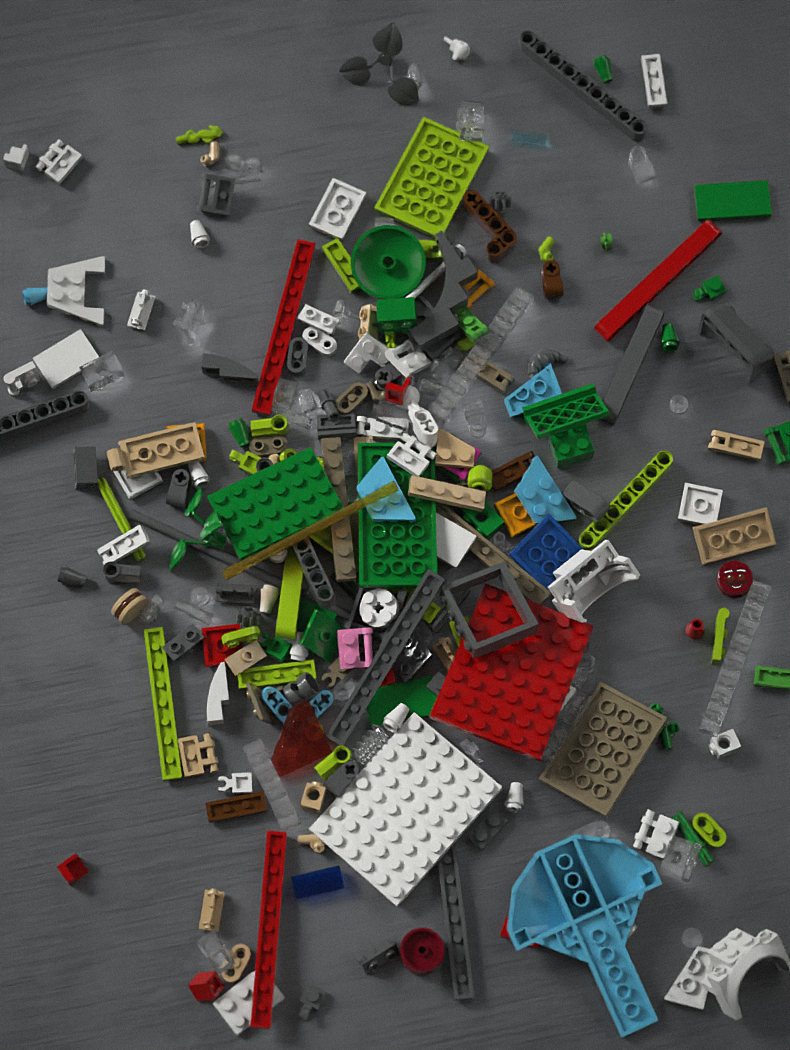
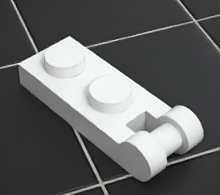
(378, 429)
(124, 544)

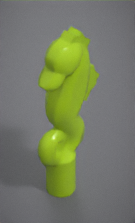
(207, 135)

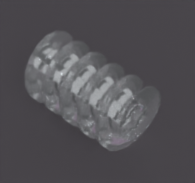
(369, 745)

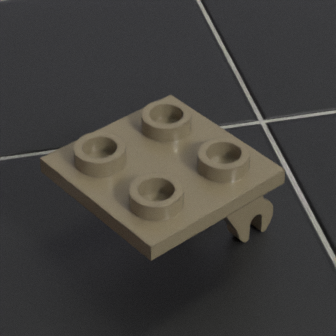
(261, 710)

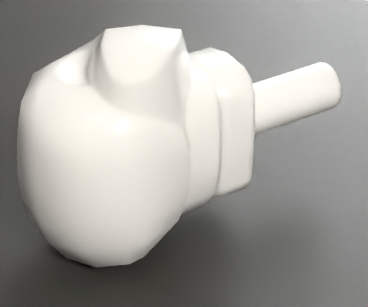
(459, 48)

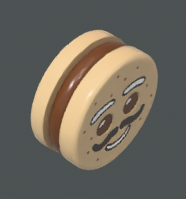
(128, 606)

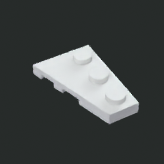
(688, 988)

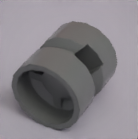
(301, 689)

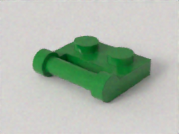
(784, 433)

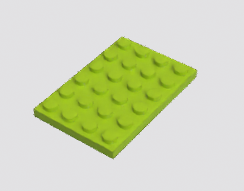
(431, 178)

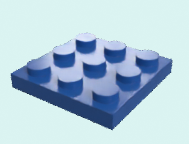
(545, 550)

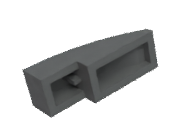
(228, 370)

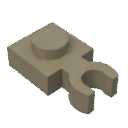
(336, 673)

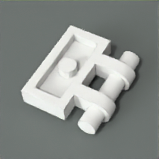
(62, 165)
(407, 458)
(664, 831)

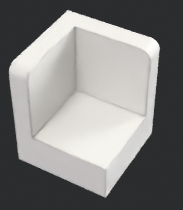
(16, 158)

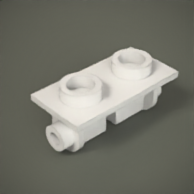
(141, 310)
(318, 319)

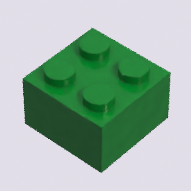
(396, 315)
(571, 445)

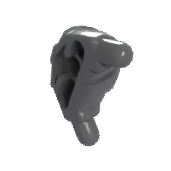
(543, 358)

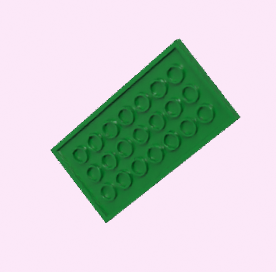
(401, 550)

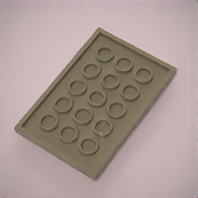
(603, 750)

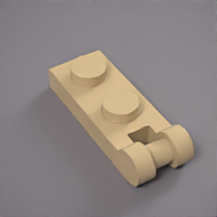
(736, 445)

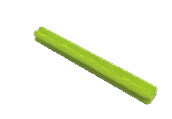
(117, 512)

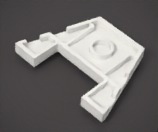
(67, 289)

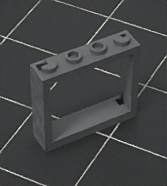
(501, 640)

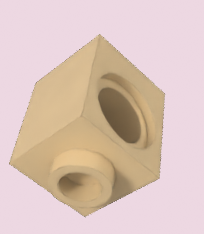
(313, 805)

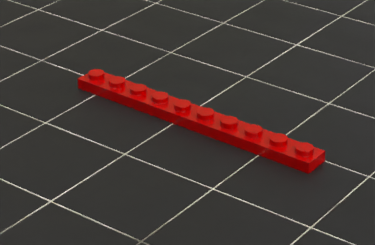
(283, 326)
(268, 930)

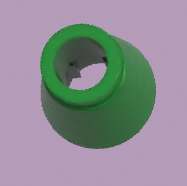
(603, 67)
(669, 338)
(239, 432)

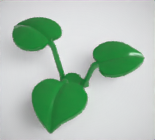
(208, 533)

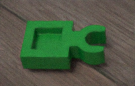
(276, 648)

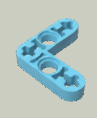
(277, 695)

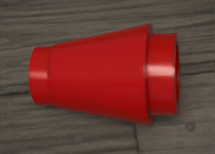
(695, 633)

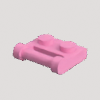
(349, 647)

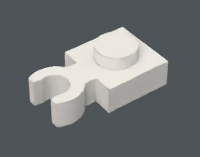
(240, 783)

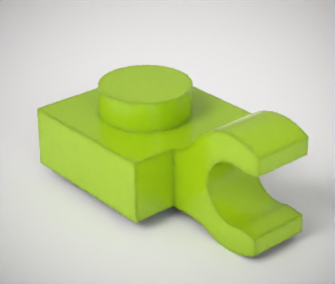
(246, 461)

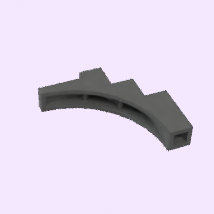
(441, 321)

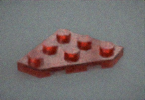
(299, 740)

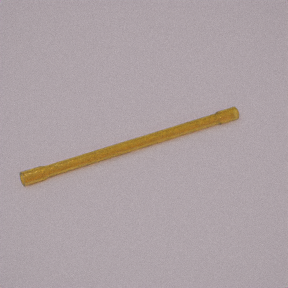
(239, 567)

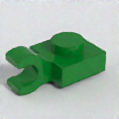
(711, 288)

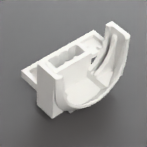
(589, 577)
(732, 960)

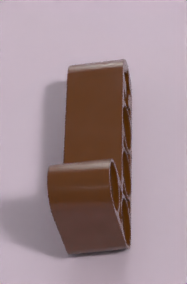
(486, 223)

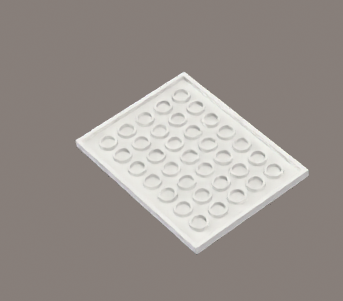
(405, 809)

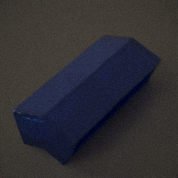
(317, 882)

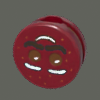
(734, 579)

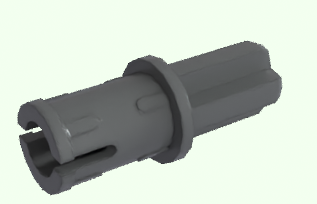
(328, 404)

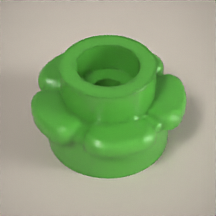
(606, 241)

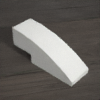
(217, 696)

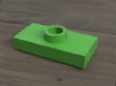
(772, 678)

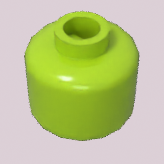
(480, 478)

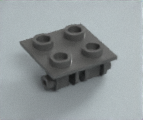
(412, 658)

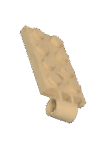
(164, 449)

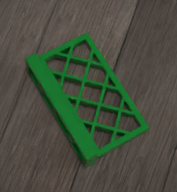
(565, 403)

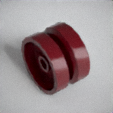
(422, 963)

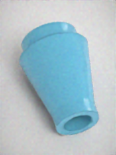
(34, 295)

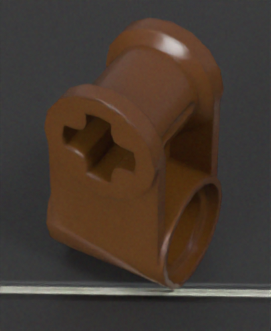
(552, 281)

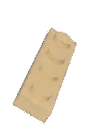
(446, 493)

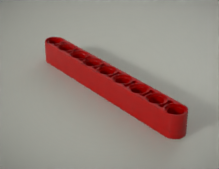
(658, 280)

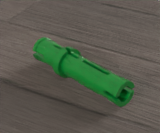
(691, 835)

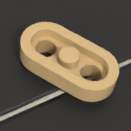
(240, 964)

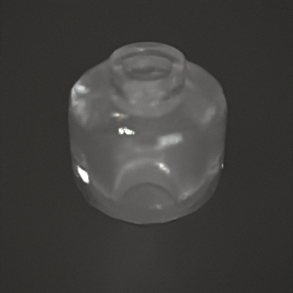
(307, 402)

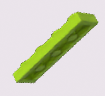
(275, 674)

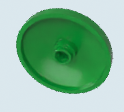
(388, 262)

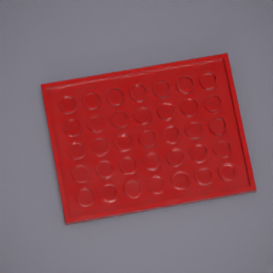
(517, 689)

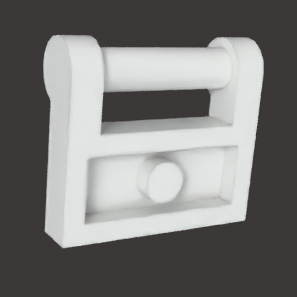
(410, 363)
(27, 375)

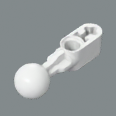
(423, 422)

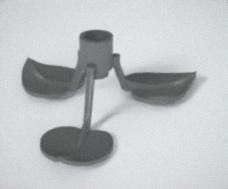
(389, 44)

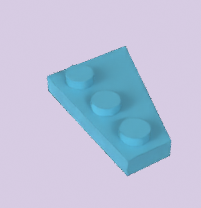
(538, 388)

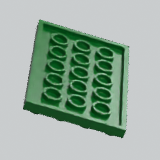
(275, 503)

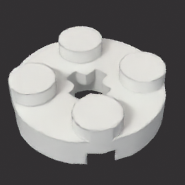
(371, 600)

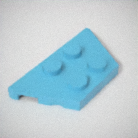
(541, 495)
(392, 508)

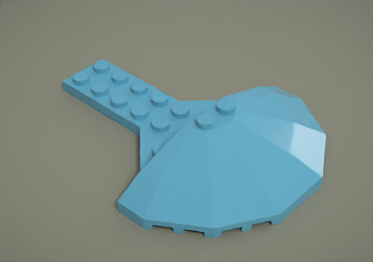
(583, 904)

